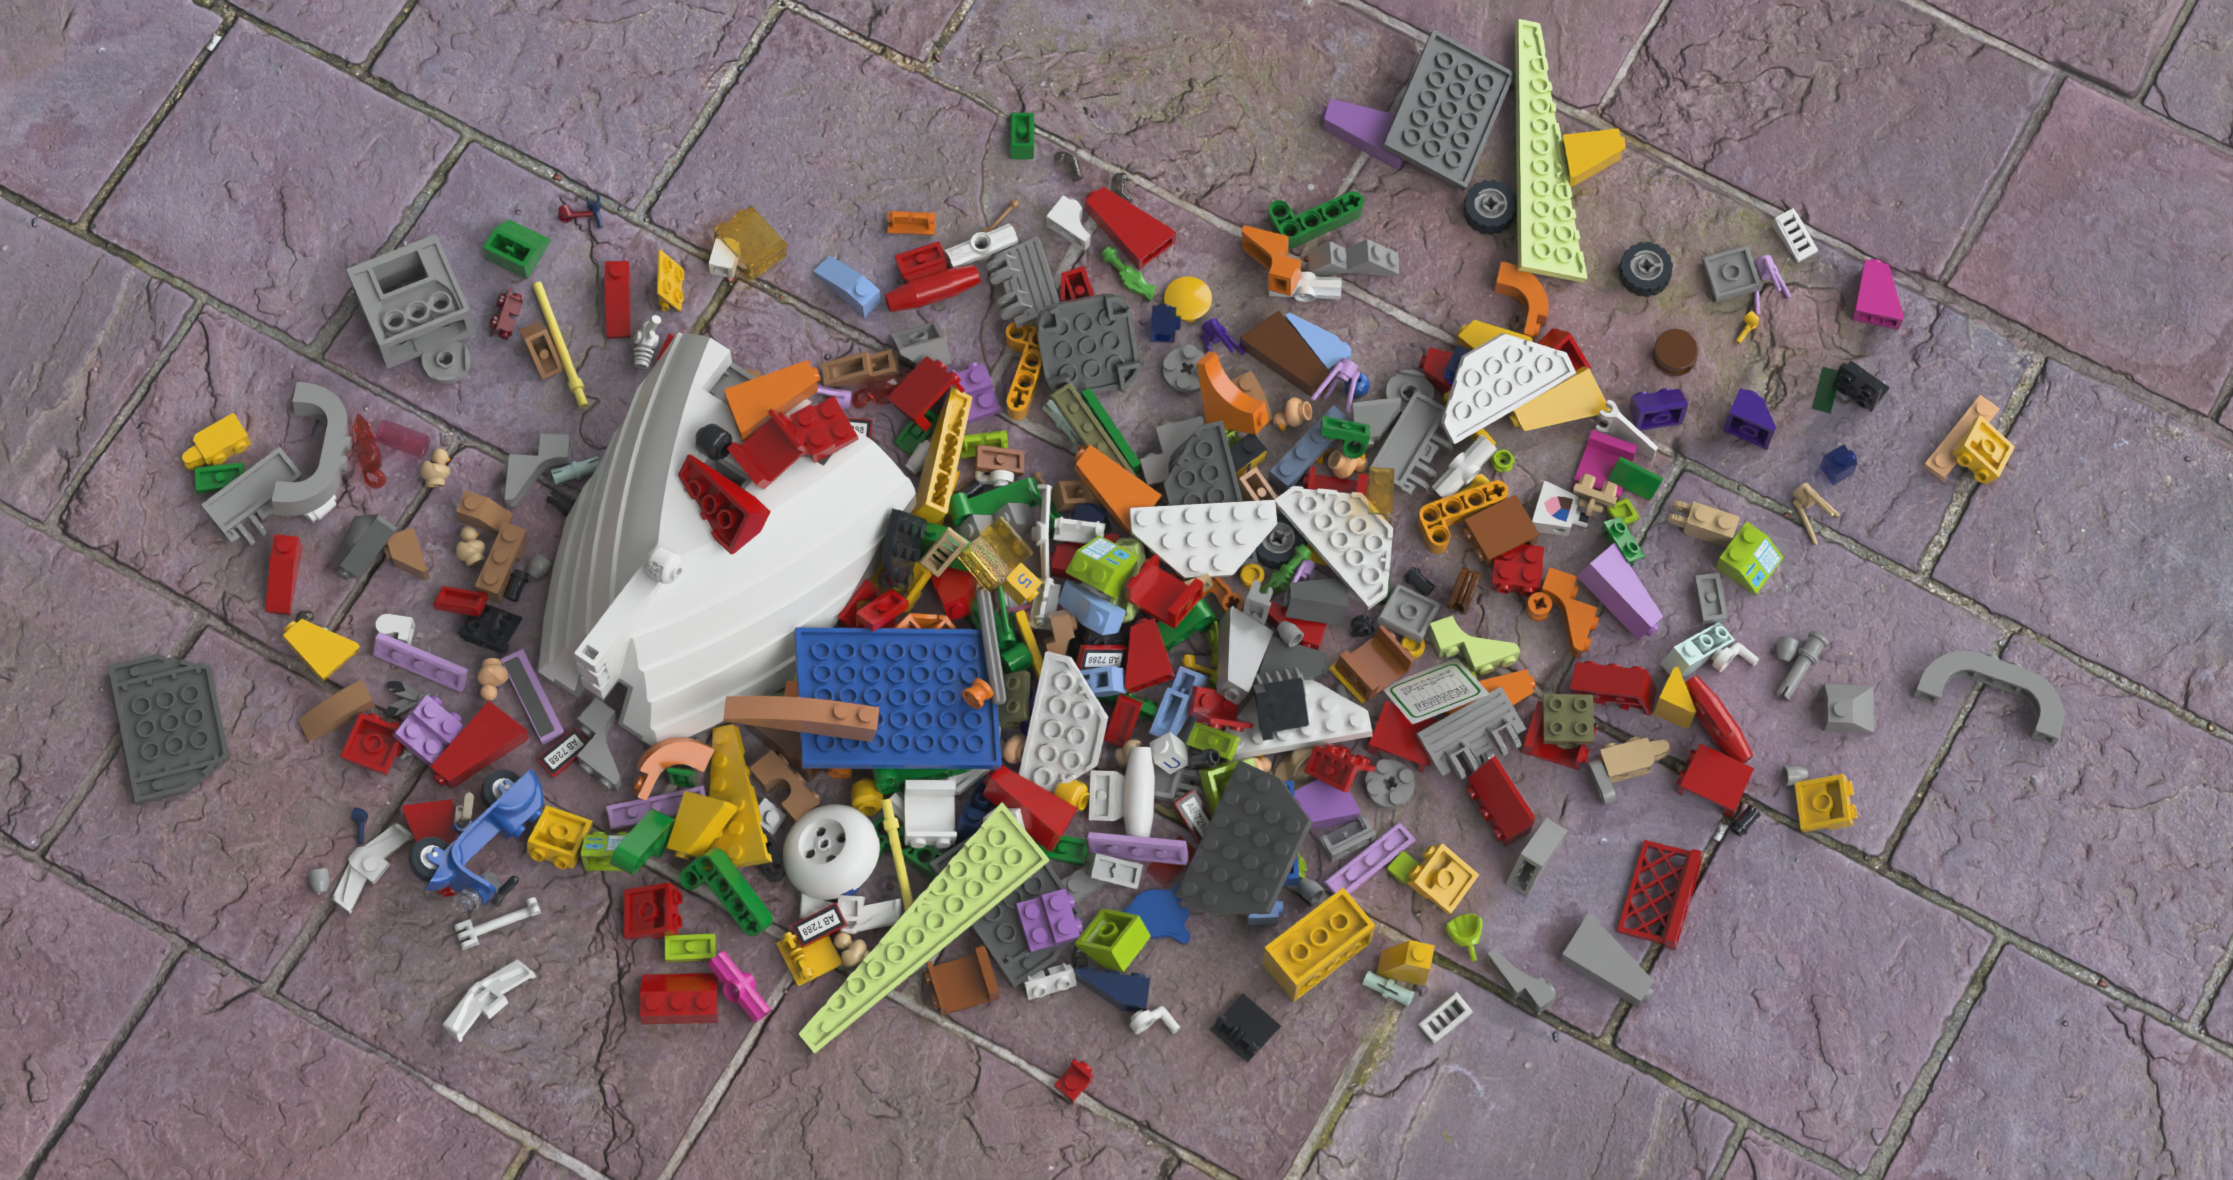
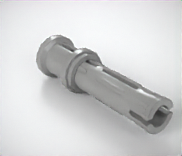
(1806, 657)

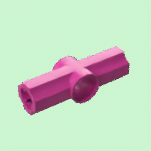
(739, 987)

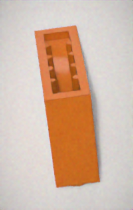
(1227, 402)

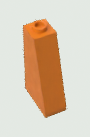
(776, 391)
(1114, 486)
(1516, 685)

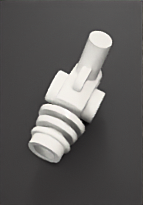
(645, 340)

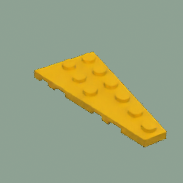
(729, 781)

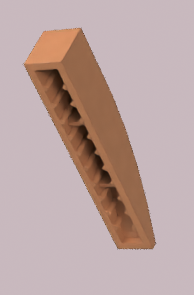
(804, 715)

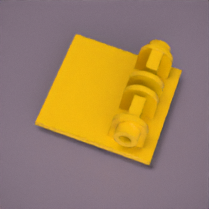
(669, 283)
(810, 961)

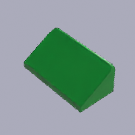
(1635, 478)

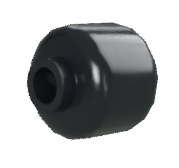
(713, 441)

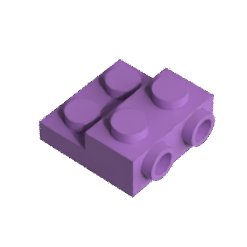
(978, 384)
(428, 729)
(1049, 920)

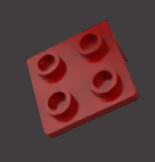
(1215, 710)
(1336, 765)

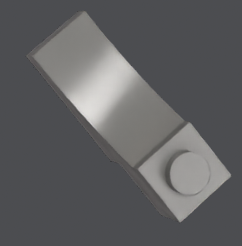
(1536, 991)

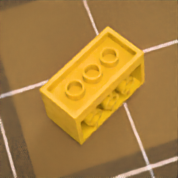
(1318, 944)

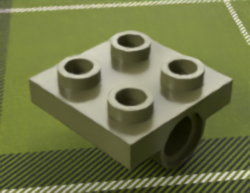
(1017, 700)
(1568, 720)

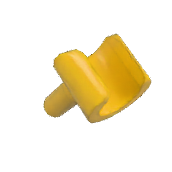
(1752, 321)
(1477, 481)
(1188, 662)

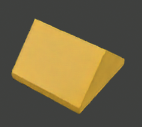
(1675, 702)

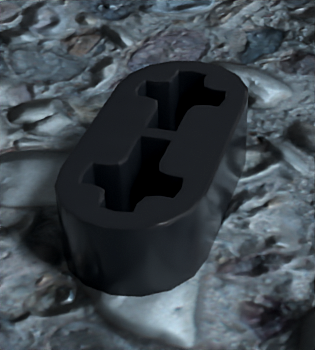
(777, 860)

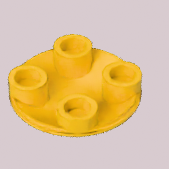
(1189, 297)

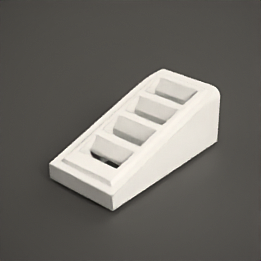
(1797, 224)
(1467, 1011)

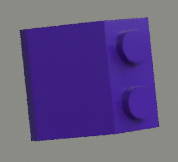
(1658, 409)
(1750, 419)

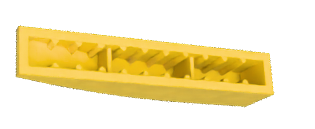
(942, 458)

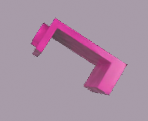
(1600, 456)

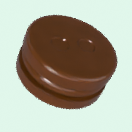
(1675, 352)
(1463, 591)

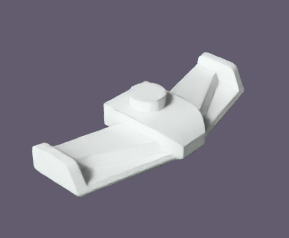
(1040, 532)
(368, 864)
(855, 913)
(485, 998)

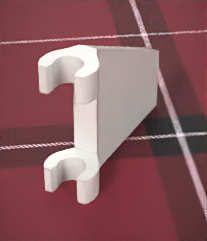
(1624, 430)

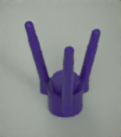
(1215, 333)

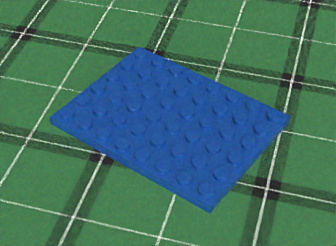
(918, 690)

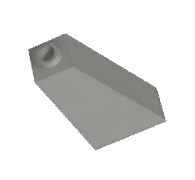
(1239, 653)
(1605, 962)

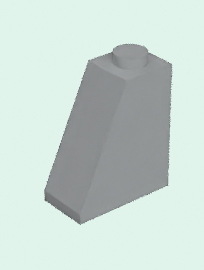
(1536, 856)

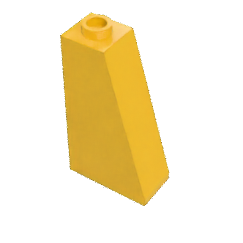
(1567, 401)

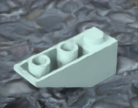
(1697, 650)

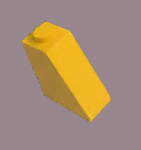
(1591, 153)
(1478, 333)
(319, 647)
(698, 824)
(1406, 962)

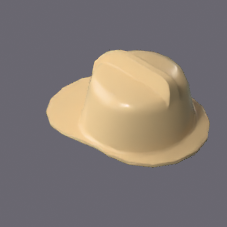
(1293, 766)

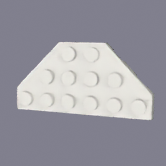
(1499, 380)
(1204, 536)
(1344, 536)
(1330, 721)
(1064, 726)

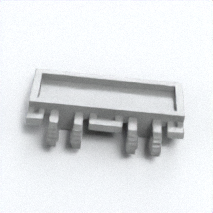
(1025, 280)
(1414, 440)
(249, 495)
(1468, 733)
(1171, 786)

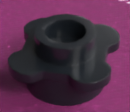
(1362, 626)

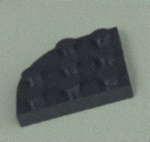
(902, 548)

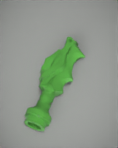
(1130, 279)
(1280, 580)

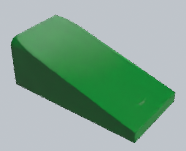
(1022, 136)
(913, 435)
(682, 776)

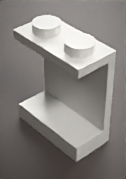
(929, 813)

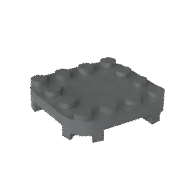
(1088, 344)

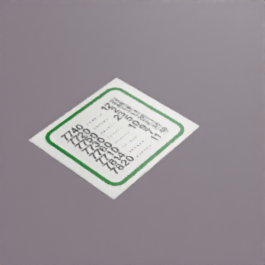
(1435, 691)

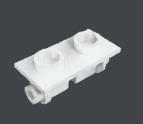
(1077, 531)
(1044, 603)
(1060, 978)

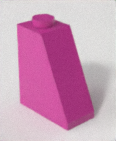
(1877, 296)

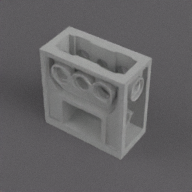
(415, 310)

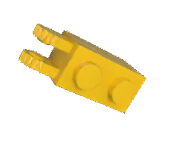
(216, 443)

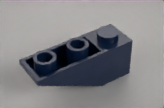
(973, 813)
(1122, 991)

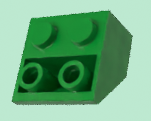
(515, 248)

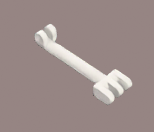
(472, 932)

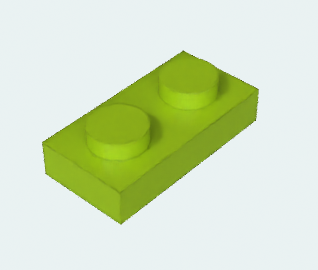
(1206, 737)
(690, 948)

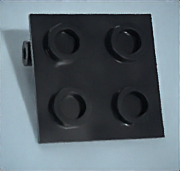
(492, 628)
(1245, 1027)

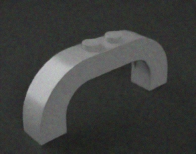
(314, 492)
(2001, 675)

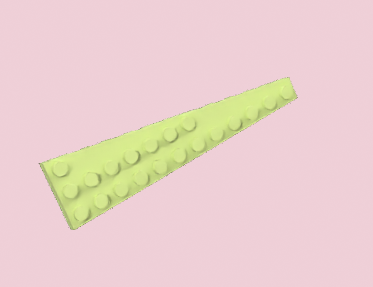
(1544, 207)
(970, 885)

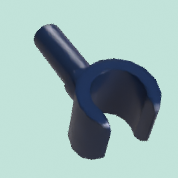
(595, 208)
(360, 816)

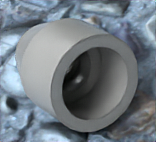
(538, 566)
(1290, 633)
(1786, 649)
(1793, 774)
(319, 880)
(1310, 890)

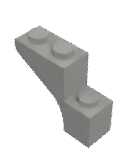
(1359, 258)
(1171, 441)
(524, 470)
(1016, 514)
(596, 756)

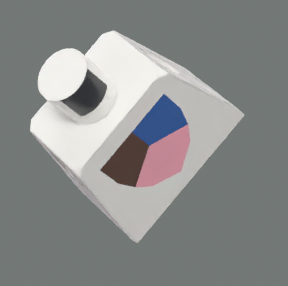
(1557, 511)

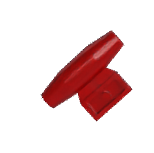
(928, 279)
(1718, 721)

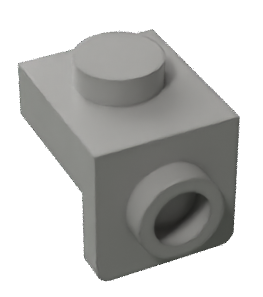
(771, 816)

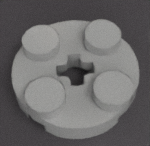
(1174, 364)
(449, 373)
(1408, 380)
(1395, 797)

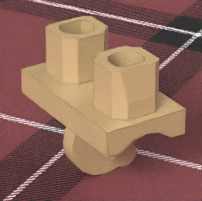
(1605, 497)

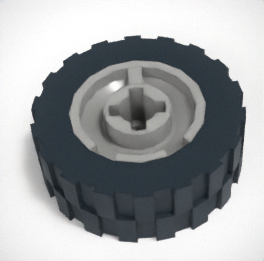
(1479, 214)
(1635, 276)
(1275, 554)

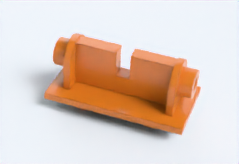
(911, 223)

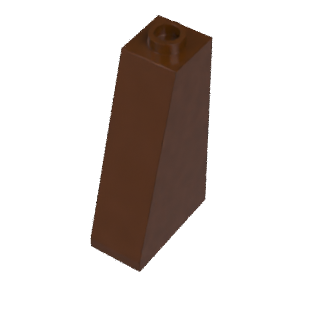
(1285, 353)
(787, 744)

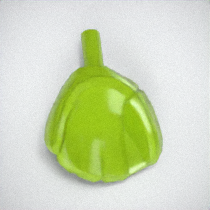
(1465, 931)

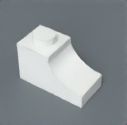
(1065, 221)

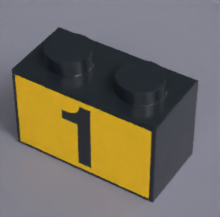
(1247, 454)

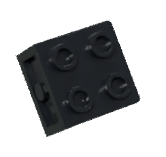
(1860, 385)
(1086, 636)
(1280, 706)

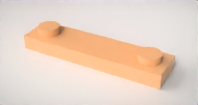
(1943, 460)

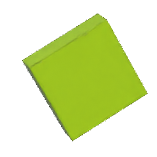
(1624, 510)
(1401, 866)

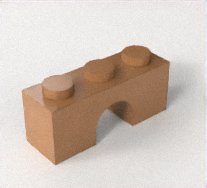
(506, 550)
(773, 772)

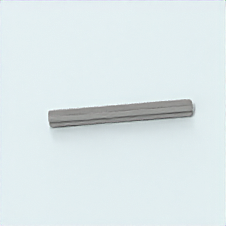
(991, 647)

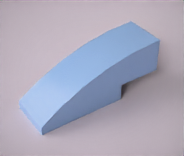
(1175, 703)

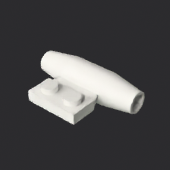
(1126, 796)

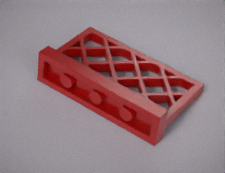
(1681, 899)

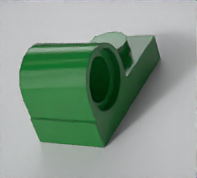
(1347, 431)

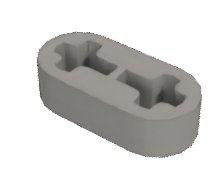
(1601, 781)

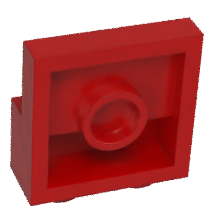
(824, 428)
(1518, 570)
(372, 744)
(652, 911)

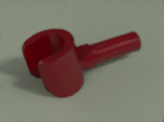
(566, 215)

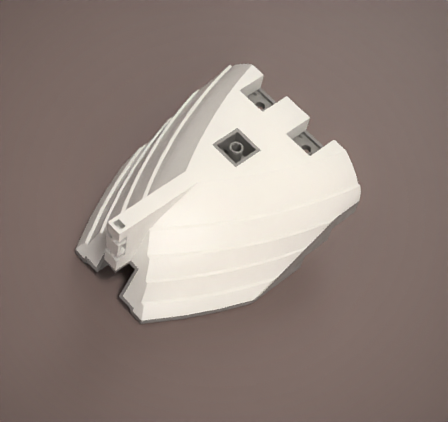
(728, 615)

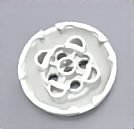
(835, 865)

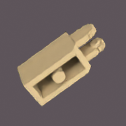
(1705, 522)
(1632, 758)

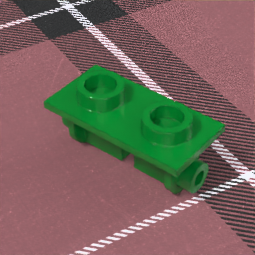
(1617, 532)

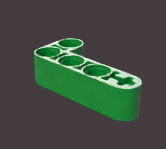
(1346, 207)
(990, 502)
(1198, 619)
(1013, 659)
(893, 780)
(645, 839)
(909, 854)
(751, 912)

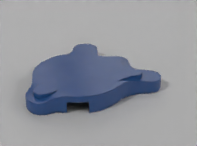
(1161, 914)

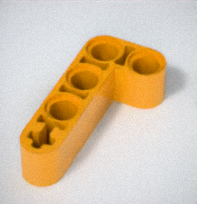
(1024, 372)
(1464, 509)

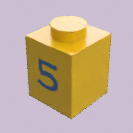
(1021, 585)

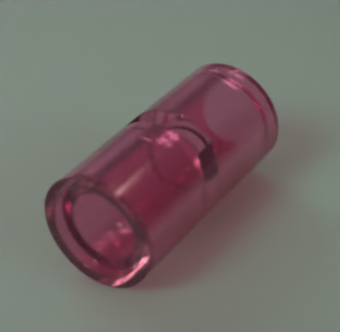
(402, 438)

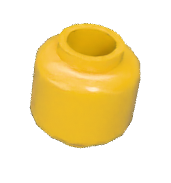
(1073, 793)
(866, 797)

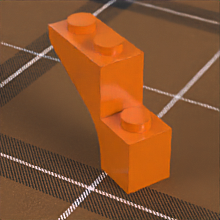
(1271, 252)
(1577, 616)

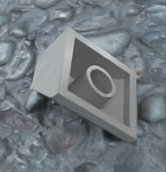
(922, 342)
(1379, 415)
(1848, 708)

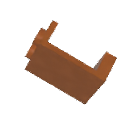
(1499, 530)
(1375, 664)
(962, 982)

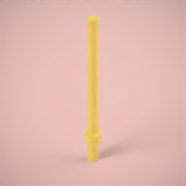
(575, 384)
(891, 825)

